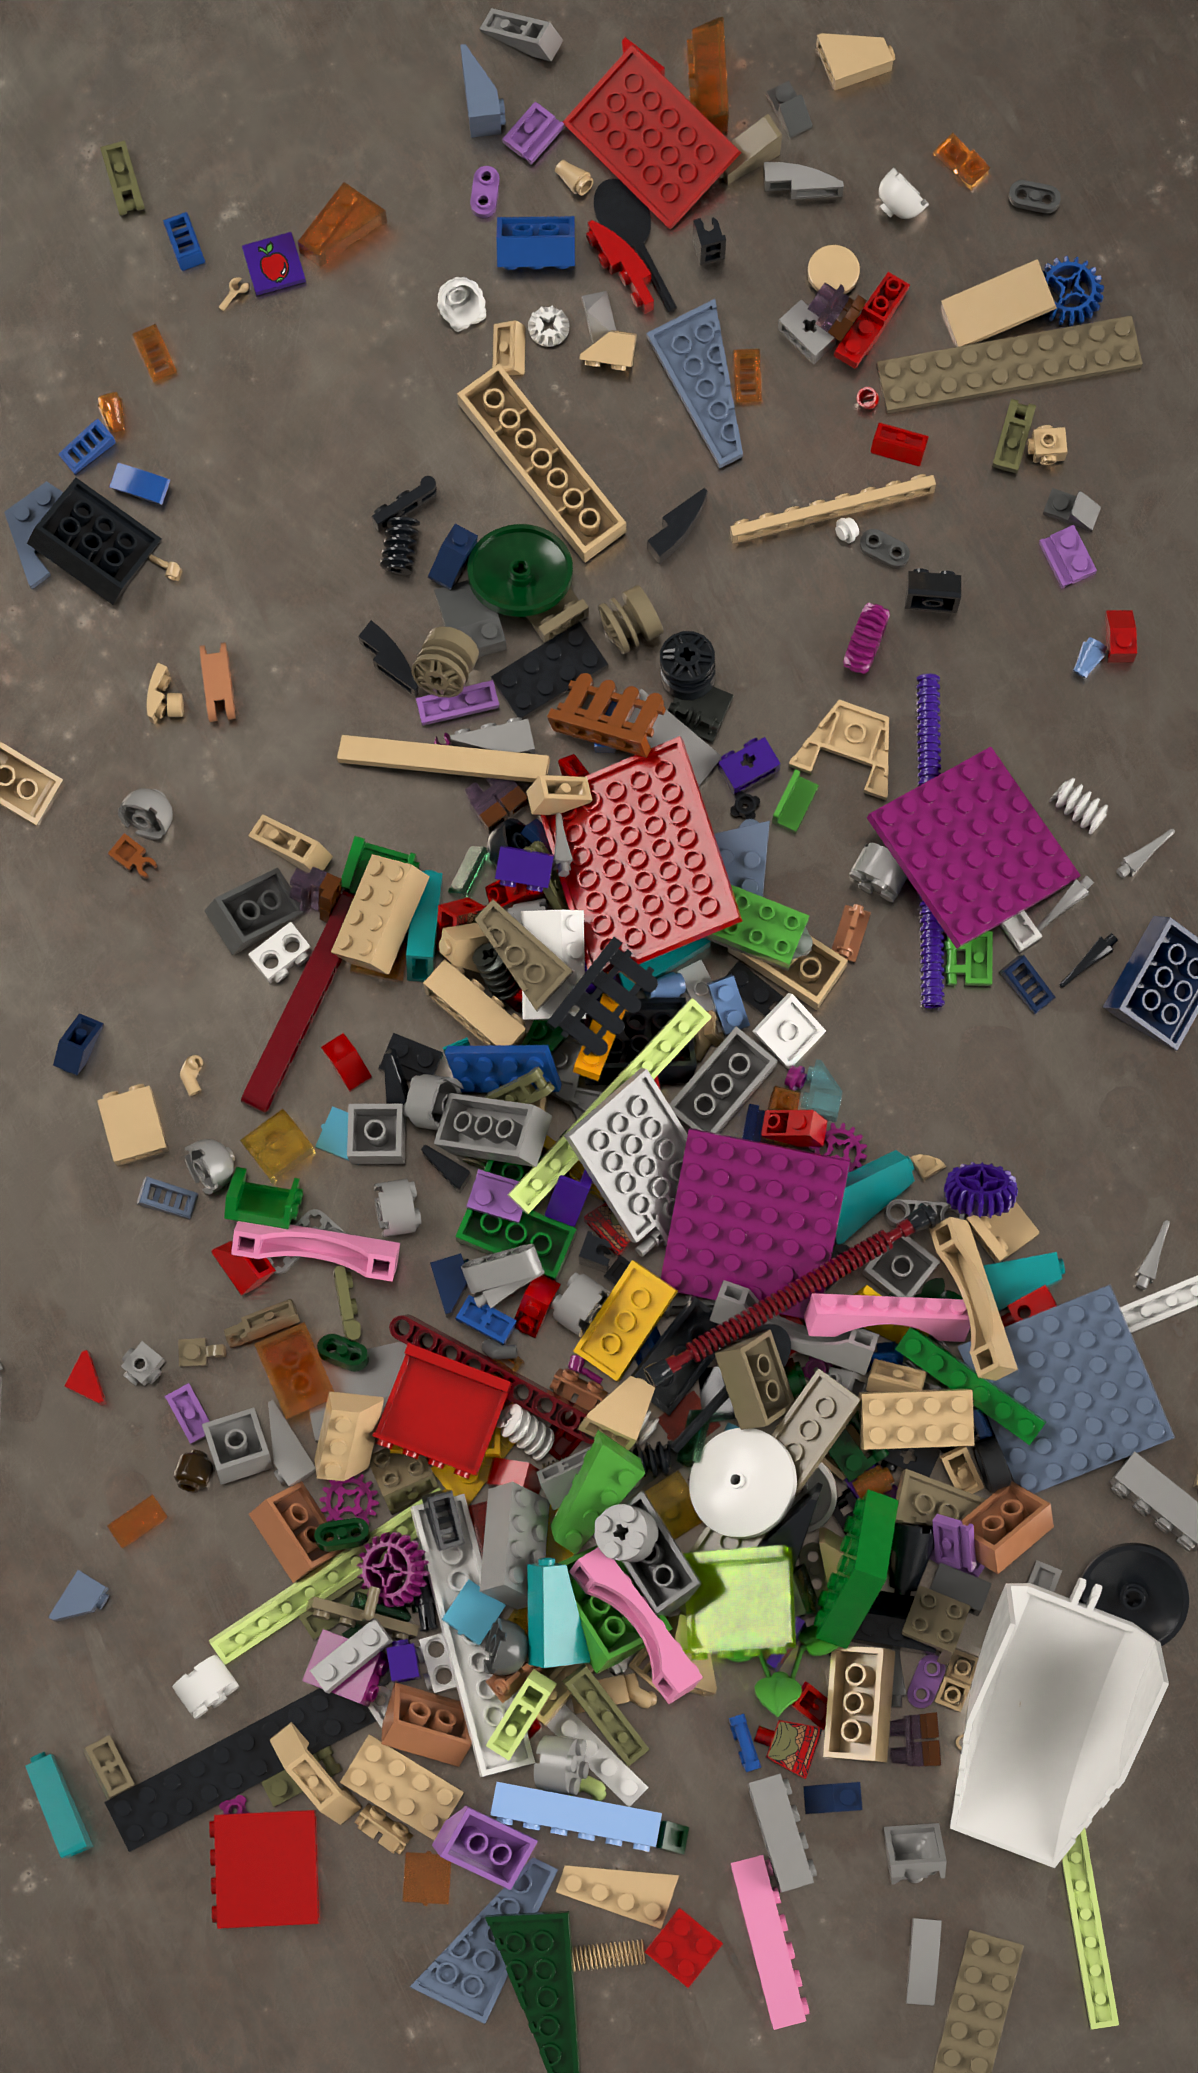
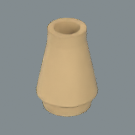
(575, 178)

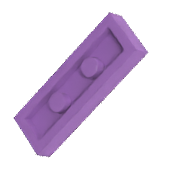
(471, 700)

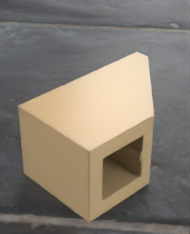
(613, 348)

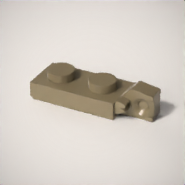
(262, 1323)

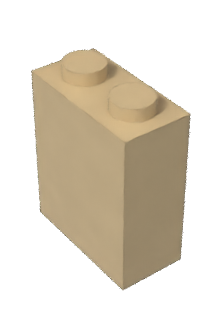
(132, 1124)

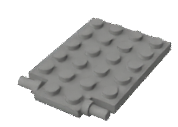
(634, 1157)

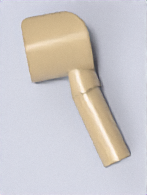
(234, 290)
(173, 570)

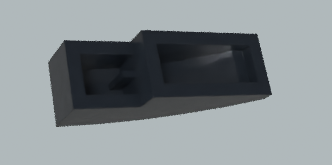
(677, 526)
(388, 657)

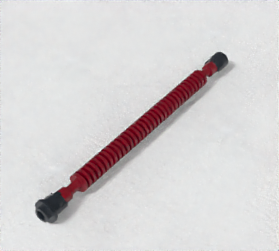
(849, 1260)

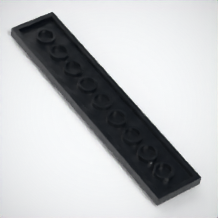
(230, 1767)

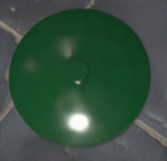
(520, 570)

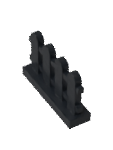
(604, 983)

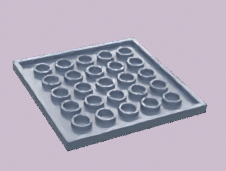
(1088, 1386)

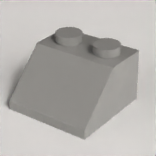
(237, 1446)

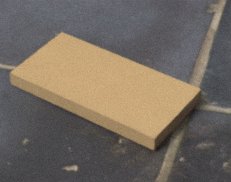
(999, 304)

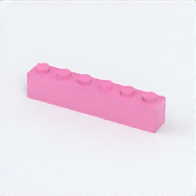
(768, 1941)

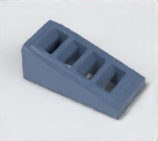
(159, 1185)

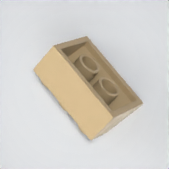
(346, 1435)

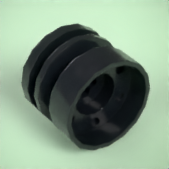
(687, 678)

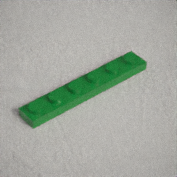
(958, 1375)

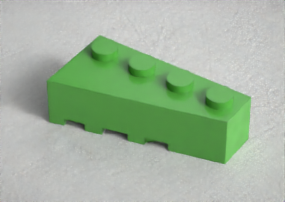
(602, 1482)

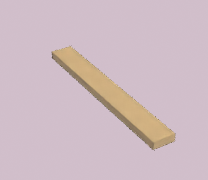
(442, 758)

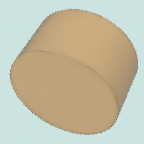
(175, 705)

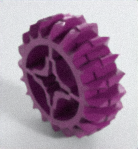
(866, 638)
(398, 1548)

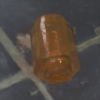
(875, 1479)

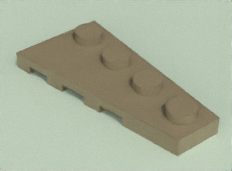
(527, 959)

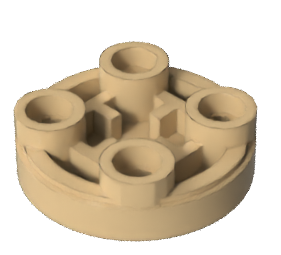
(835, 267)

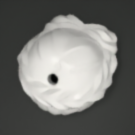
(461, 303)

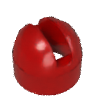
(867, 393)

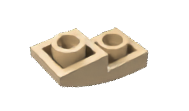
(155, 699)
(957, 1680)

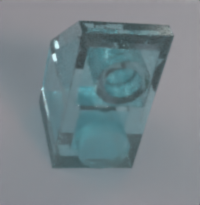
(823, 1094)

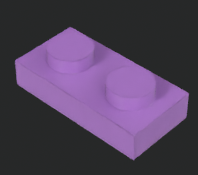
(188, 1412)

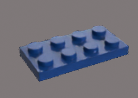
(494, 1066)

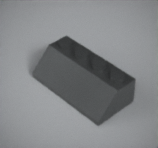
(665, 1574)

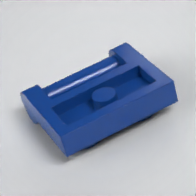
(741, 1732)

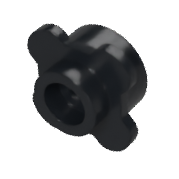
(743, 798)

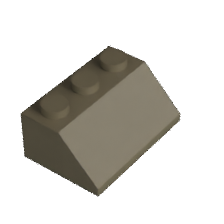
(755, 1380)

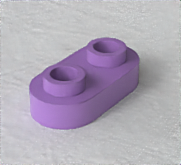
(485, 190)
(924, 1680)

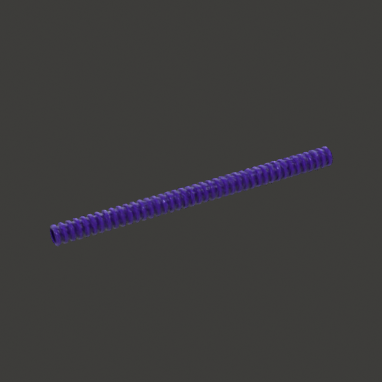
(929, 769)

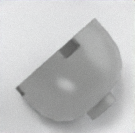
(146, 811)
(210, 1163)

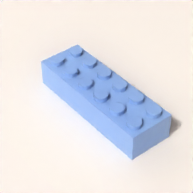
(576, 1814)

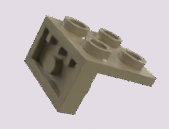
(560, 617)
(402, 1478)
(936, 1621)

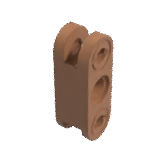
(217, 681)

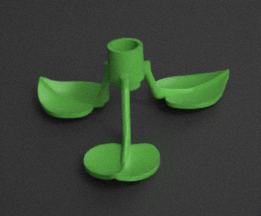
(781, 1690)

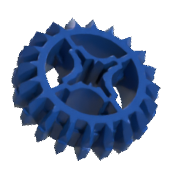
(1085, 303)

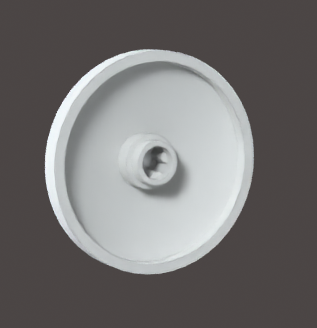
(764, 1487)

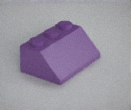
(484, 1846)

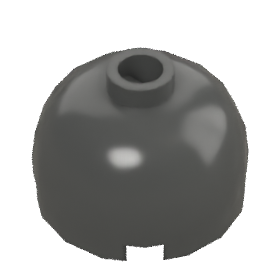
(506, 1648)

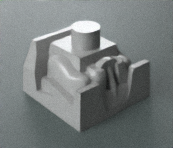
(914, 1852)

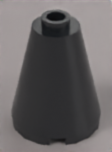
(909, 1556)

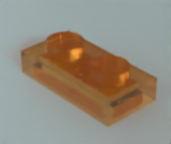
(137, 1521)

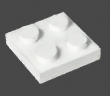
(789, 1031)

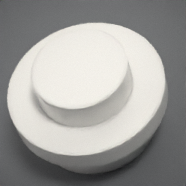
(847, 529)

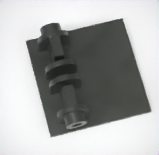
(703, 714)

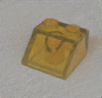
(277, 1145)
(674, 1505)

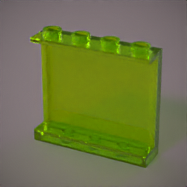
(741, 1602)

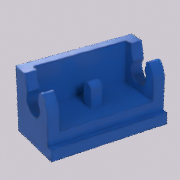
(486, 1320)

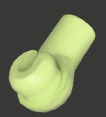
(593, 1787)

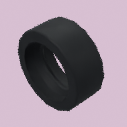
(991, 1463)

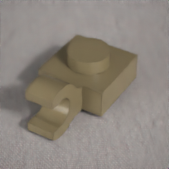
(195, 1352)

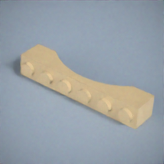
(989, 1341)

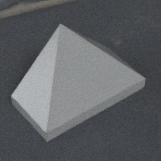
(598, 314)

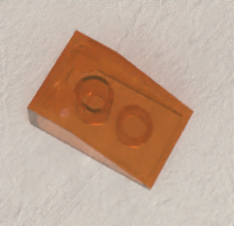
(295, 1370)

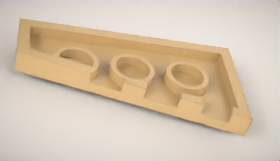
(626, 1893)

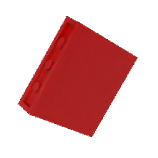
(442, 1411)
(265, 1869)

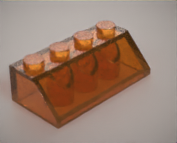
(709, 72)

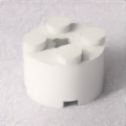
(205, 1686)

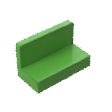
(794, 803)

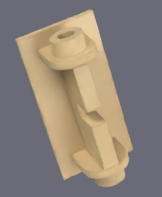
(374, 1820)

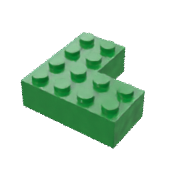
(493, 1234)
(860, 1569)

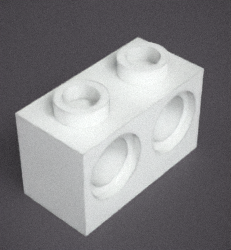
(275, 948)
(434, 1664)

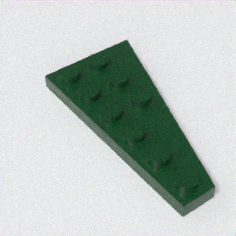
(542, 1975)

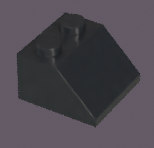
(933, 591)

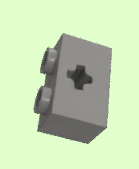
(810, 344)

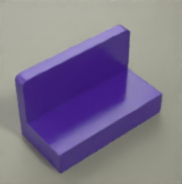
(568, 1199)

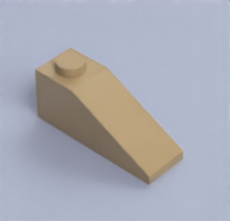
(290, 844)

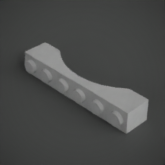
(849, 1350)

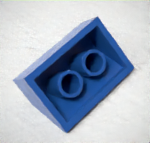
(536, 242)

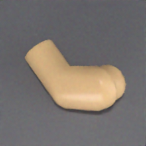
(702, 1045)
(190, 1072)
(638, 1695)

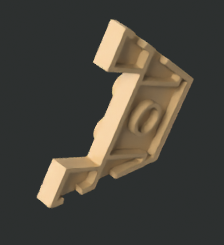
(853, 735)

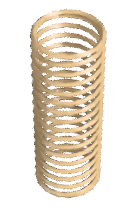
(617, 1952)

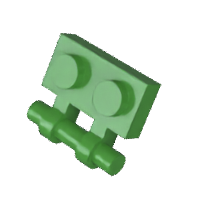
(977, 961)

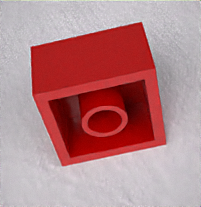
(683, 1947)

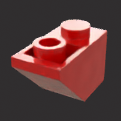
(507, 896)
(795, 1127)
(243, 1271)
(536, 1305)

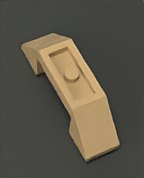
(311, 1777)

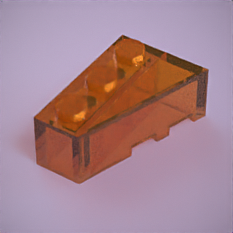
(339, 224)

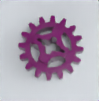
(851, 1142)
(359, 1492)

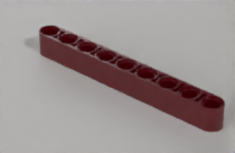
(297, 1013)
(466, 1354)

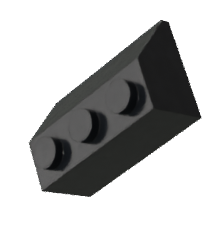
(885, 1624)

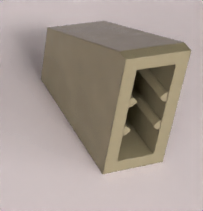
(758, 145)

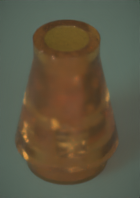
(112, 411)

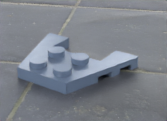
(22, 520)

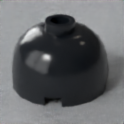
(506, 834)

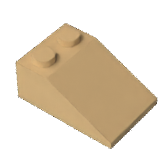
(25, 785)

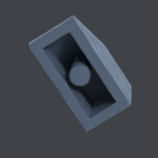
(80, 1598)

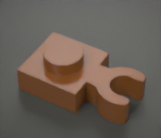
(129, 854)

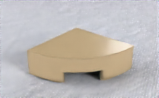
(711, 1030)
(927, 1166)

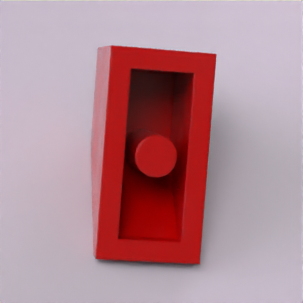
(1121, 636)

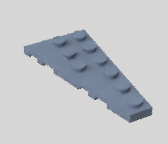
(698, 369)
(745, 855)
(471, 1968)

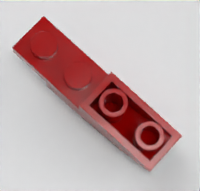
(620, 256)
(872, 320)

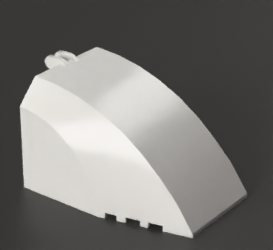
(1052, 1719)

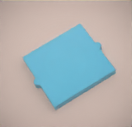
(334, 1134)
(473, 1612)

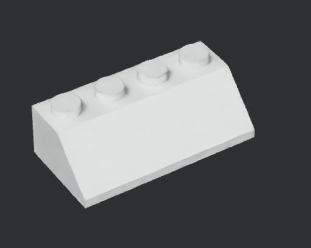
(564, 935)

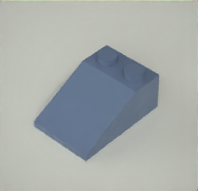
(484, 108)

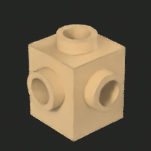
(1048, 445)

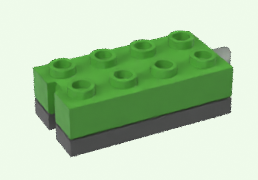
(766, 931)

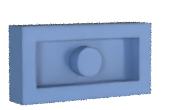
(728, 1004)

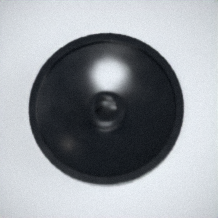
(1140, 1587)

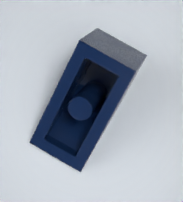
(453, 556)
(77, 1044)
(450, 1281)
(832, 1798)

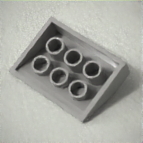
(373, 1380)

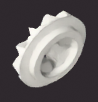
(549, 336)

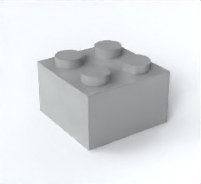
(376, 1134)
(902, 1269)

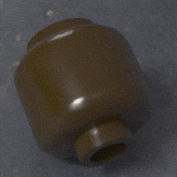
(193, 1471)

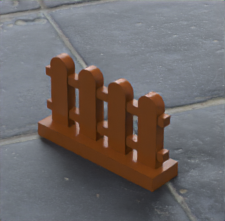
(603, 729)

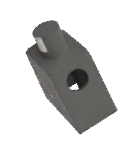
(804, 1594)

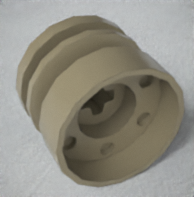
(630, 619)
(445, 662)

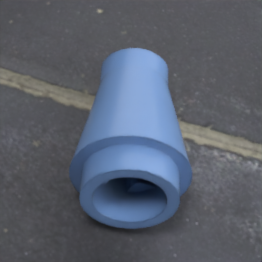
(1090, 655)
(668, 986)

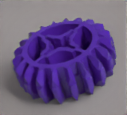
(980, 1190)

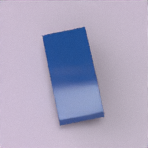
(139, 483)

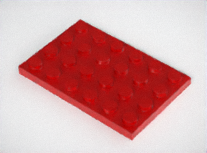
(651, 137)

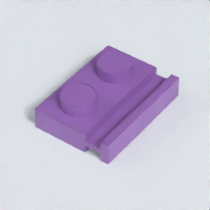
(533, 133)
(1067, 556)
(491, 1197)
(954, 1543)

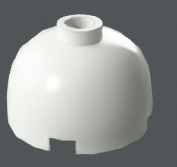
(900, 197)

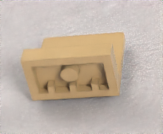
(1004, 1233)

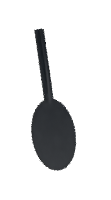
(631, 220)
(783, 1346)

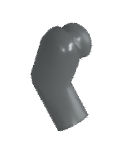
(496, 1350)

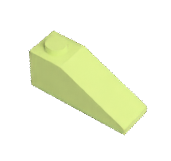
(521, 1714)

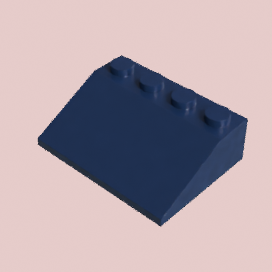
(1159, 983)

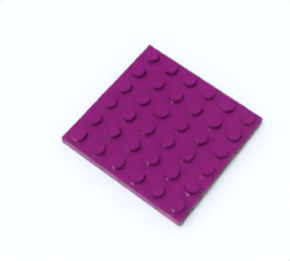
(973, 847)
(751, 1216)

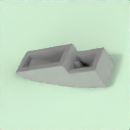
(801, 181)
(923, 1961)

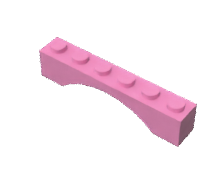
(362, 1254)
(836, 1313)
(671, 1668)

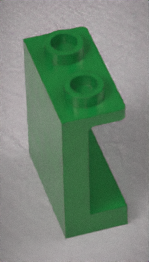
(359, 858)
(261, 1203)

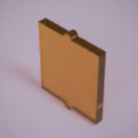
(426, 1878)

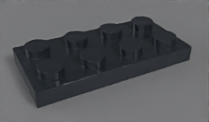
(547, 671)
(688, 1325)

